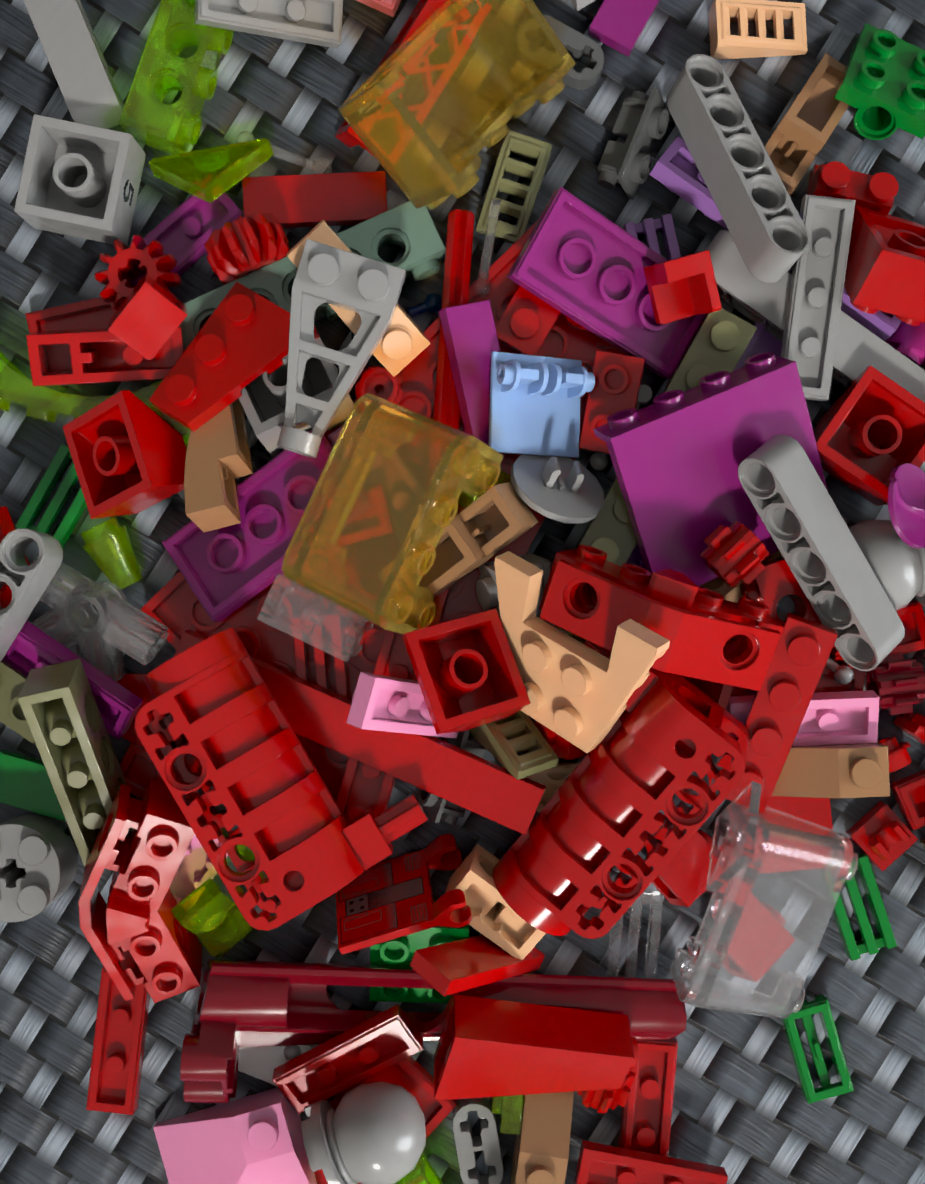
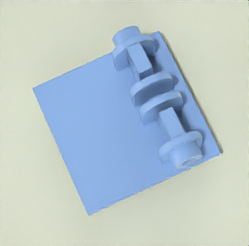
(536, 404)

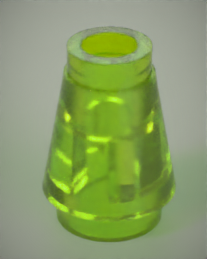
(112, 552)

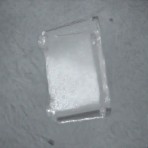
(767, 921)

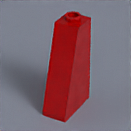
(529, 1049)

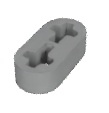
(467, 1144)

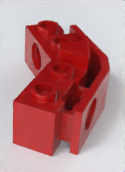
(706, 634)
(138, 916)

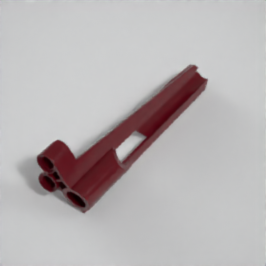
(289, 1006)

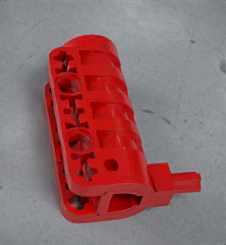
(261, 781)
(616, 804)

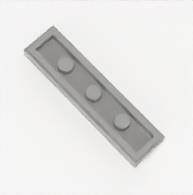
(818, 292)

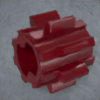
(897, 683)

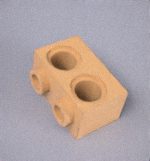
(489, 910)

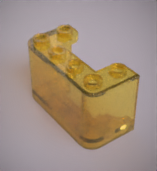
(455, 92)
(384, 511)

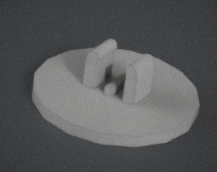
(557, 488)

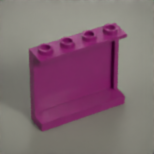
(685, 452)

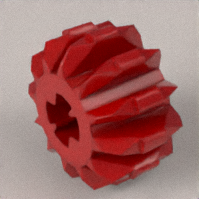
(246, 246)
(127, 265)

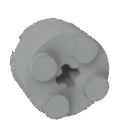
(48, 860)

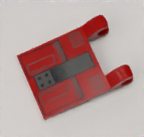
(398, 898)

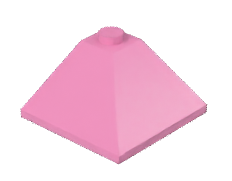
(236, 1143)

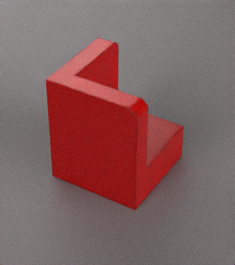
(682, 287)
(147, 317)

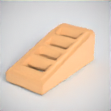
(729, 46)

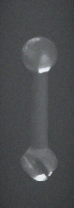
(319, 166)
(481, 286)

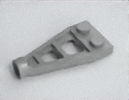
(349, 283)

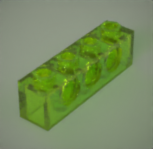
(163, 71)

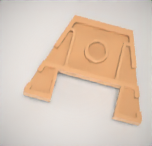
(567, 682)

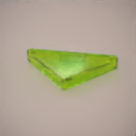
(212, 170)

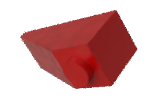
(95, 357)

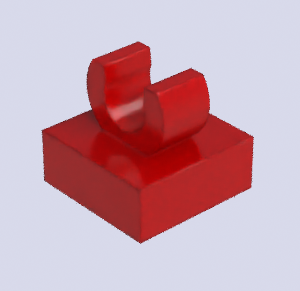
(881, 835)

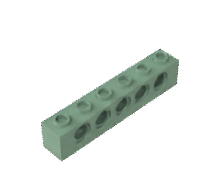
(400, 226)

